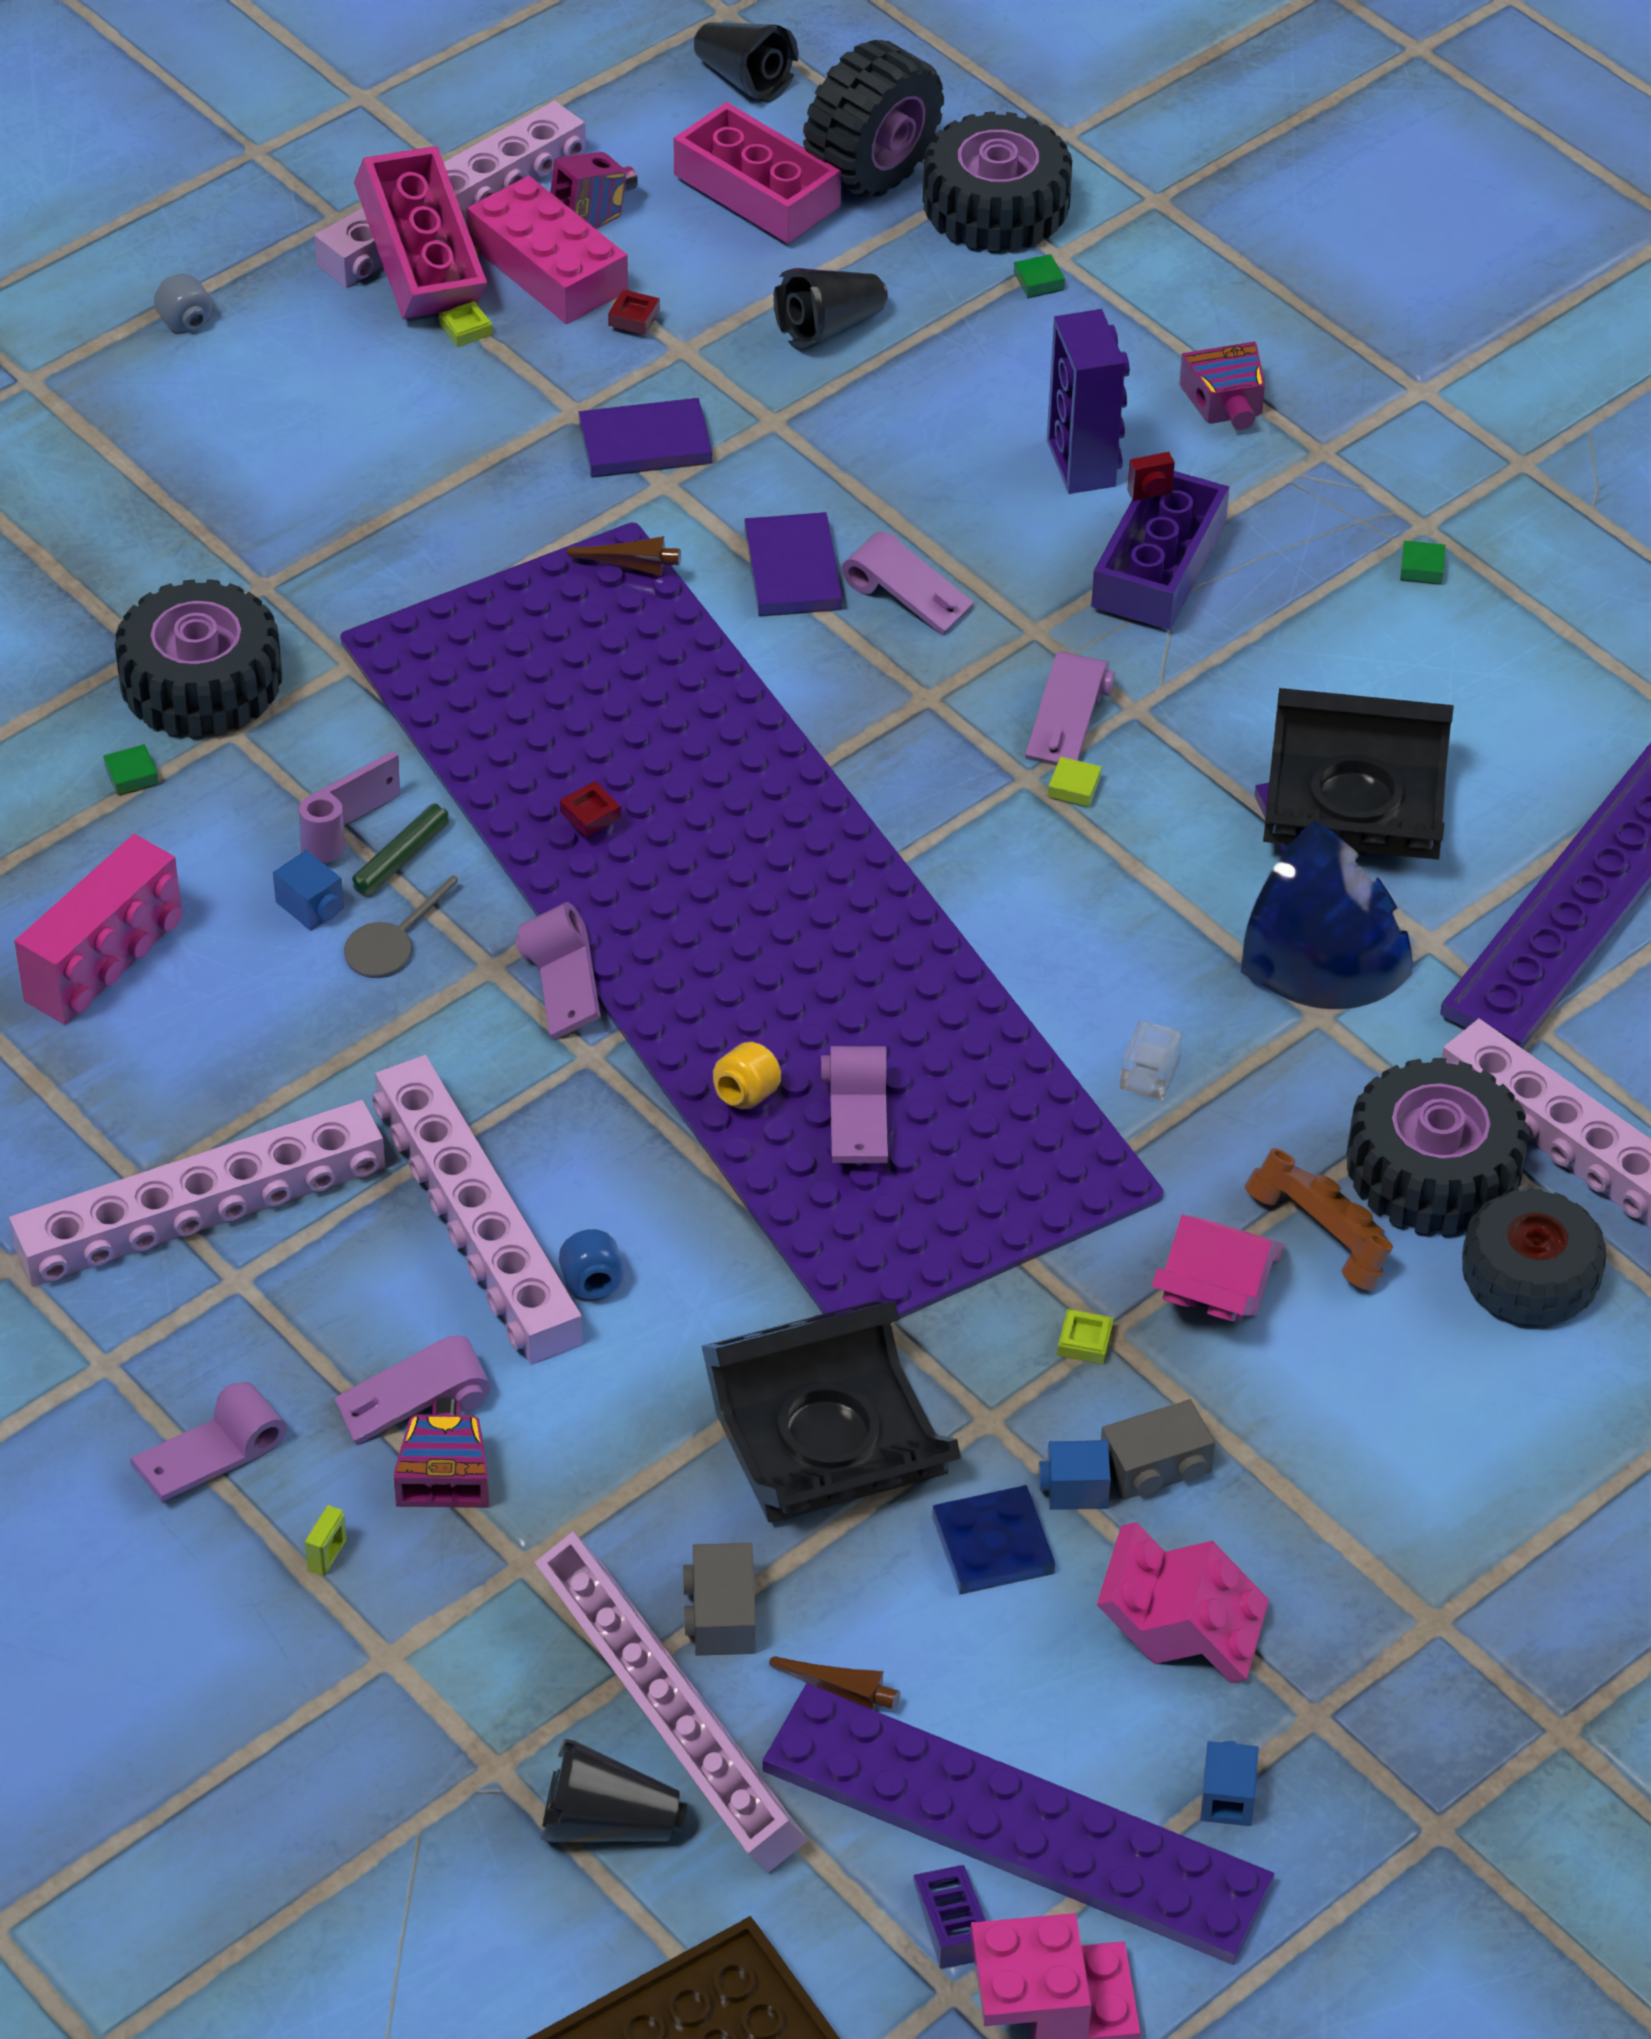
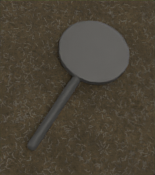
(383, 947)

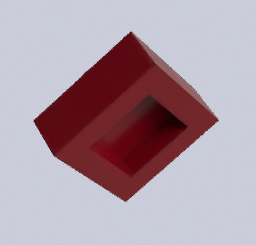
(634, 311)
(1150, 476)
(590, 809)

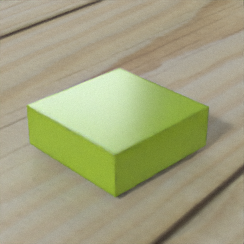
(465, 324)
(1074, 781)
(1085, 1336)
(325, 1540)

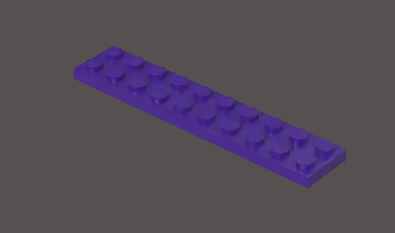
(1563, 917)
(1019, 1823)

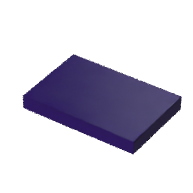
(645, 437)
(793, 563)

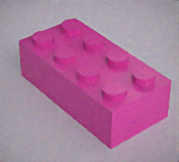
(757, 172)
(419, 231)
(548, 249)
(99, 929)

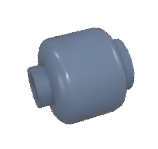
(182, 301)

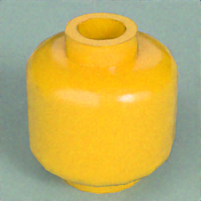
(746, 1075)

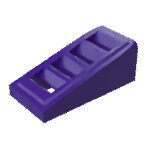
(955, 1948)

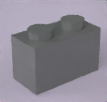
(1158, 1449)
(722, 1599)

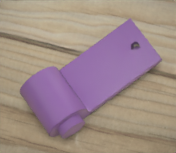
(908, 578)
(1067, 706)
(329, 809)
(561, 950)
(857, 1103)
(436, 1372)
(241, 1431)

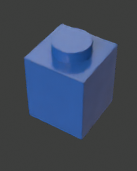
(308, 890)
(1076, 1475)
(1229, 1783)

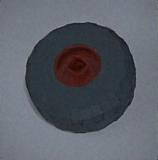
(1533, 1257)

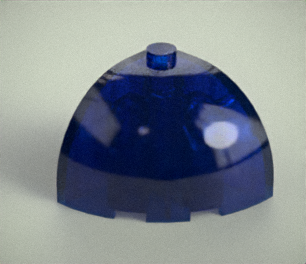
(1325, 928)

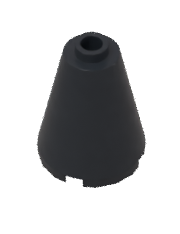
(749, 55)
(825, 302)
(607, 1801)

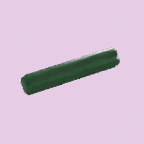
(400, 849)

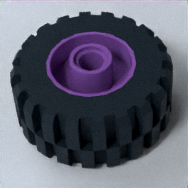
(874, 116)
(997, 181)
(198, 658)
(1435, 1144)

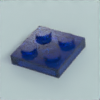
(993, 1539)

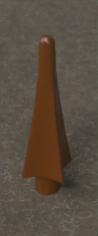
(643, 555)
(856, 1685)

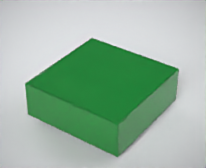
(1039, 275)
(1422, 562)
(131, 769)

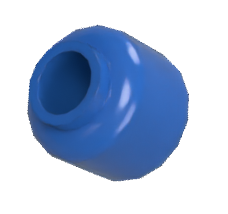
(591, 1264)

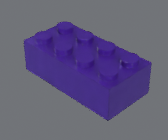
(1086, 400)
(1160, 551)

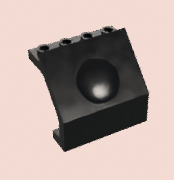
(1360, 770)
(823, 1410)

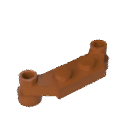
(1326, 1203)

